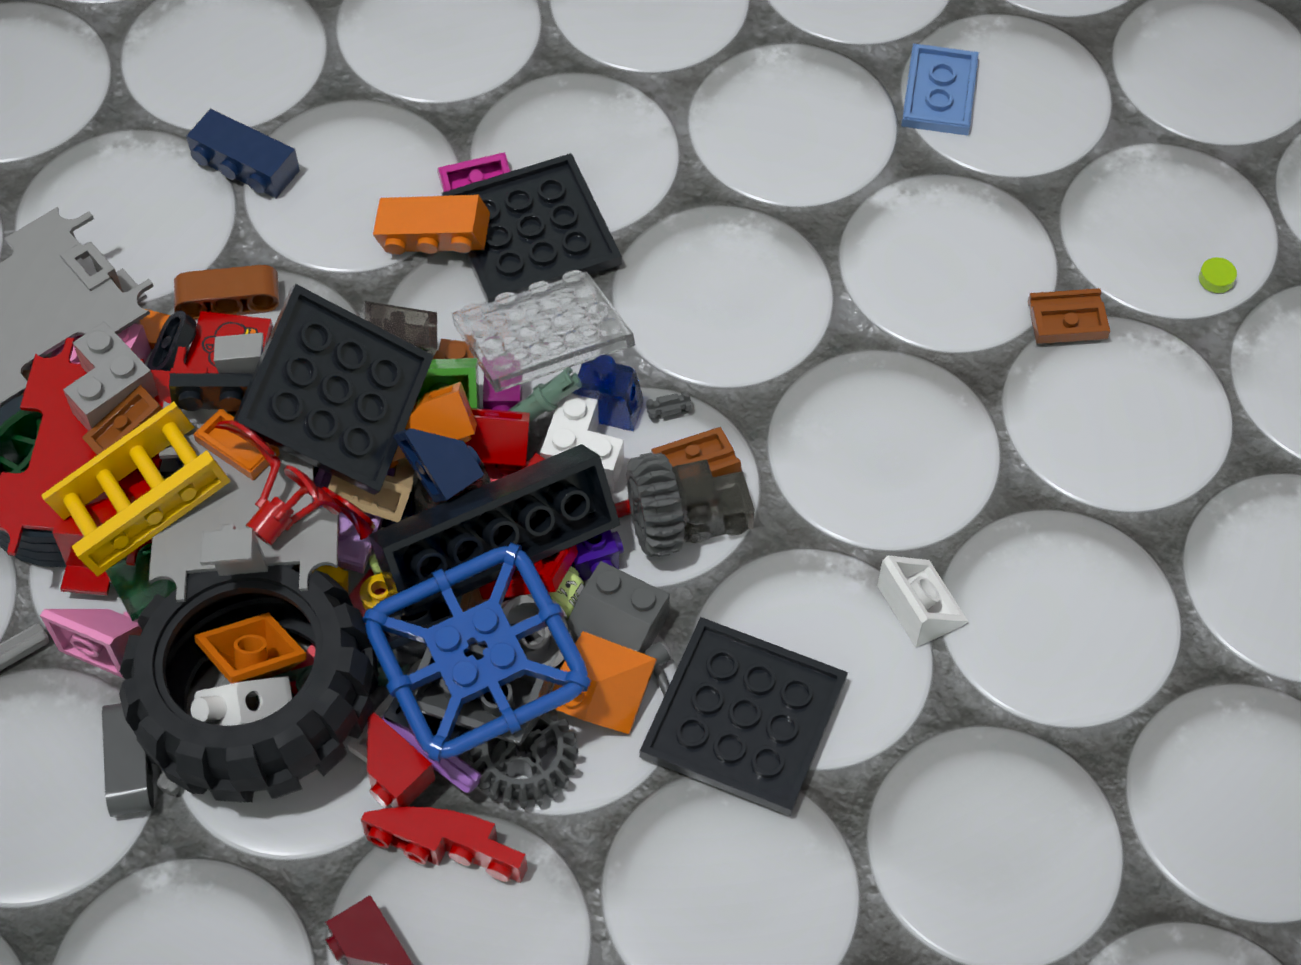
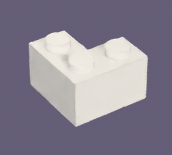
(576, 424)

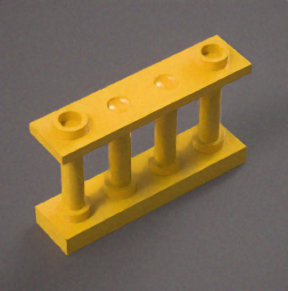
(151, 512)

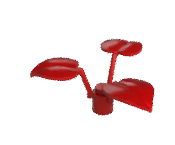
(276, 515)

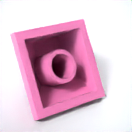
(91, 635)

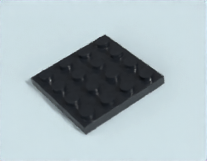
(538, 228)
(333, 389)
(744, 716)

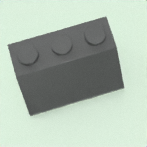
(435, 697)

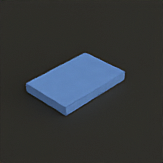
(940, 89)

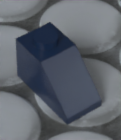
(440, 462)

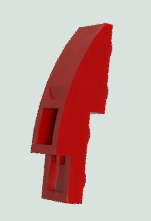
(431, 832)

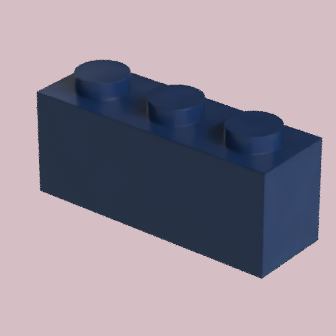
(243, 153)

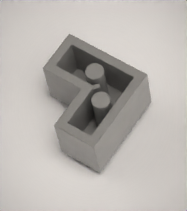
(110, 376)

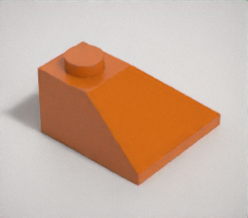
(251, 649)
(616, 685)

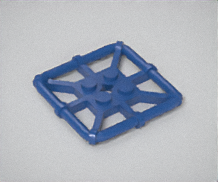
(464, 675)

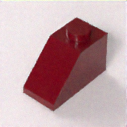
(364, 937)

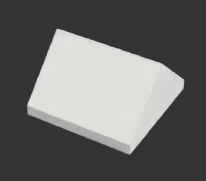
(919, 599)

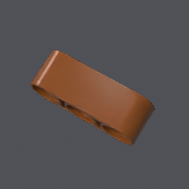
(227, 291)

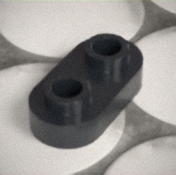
(176, 332)

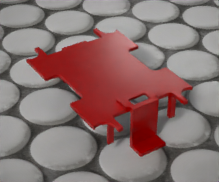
(59, 453)

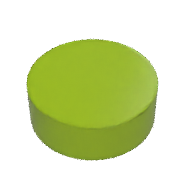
(1217, 275)

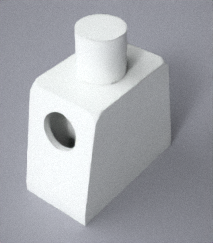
(227, 704)

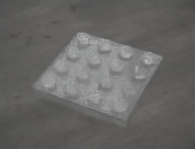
(542, 330)

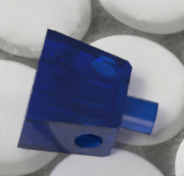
(615, 389)

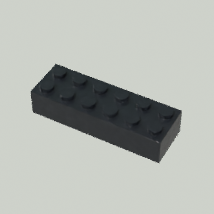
(536, 507)

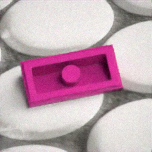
(472, 171)

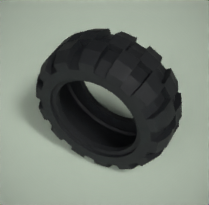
(277, 748)

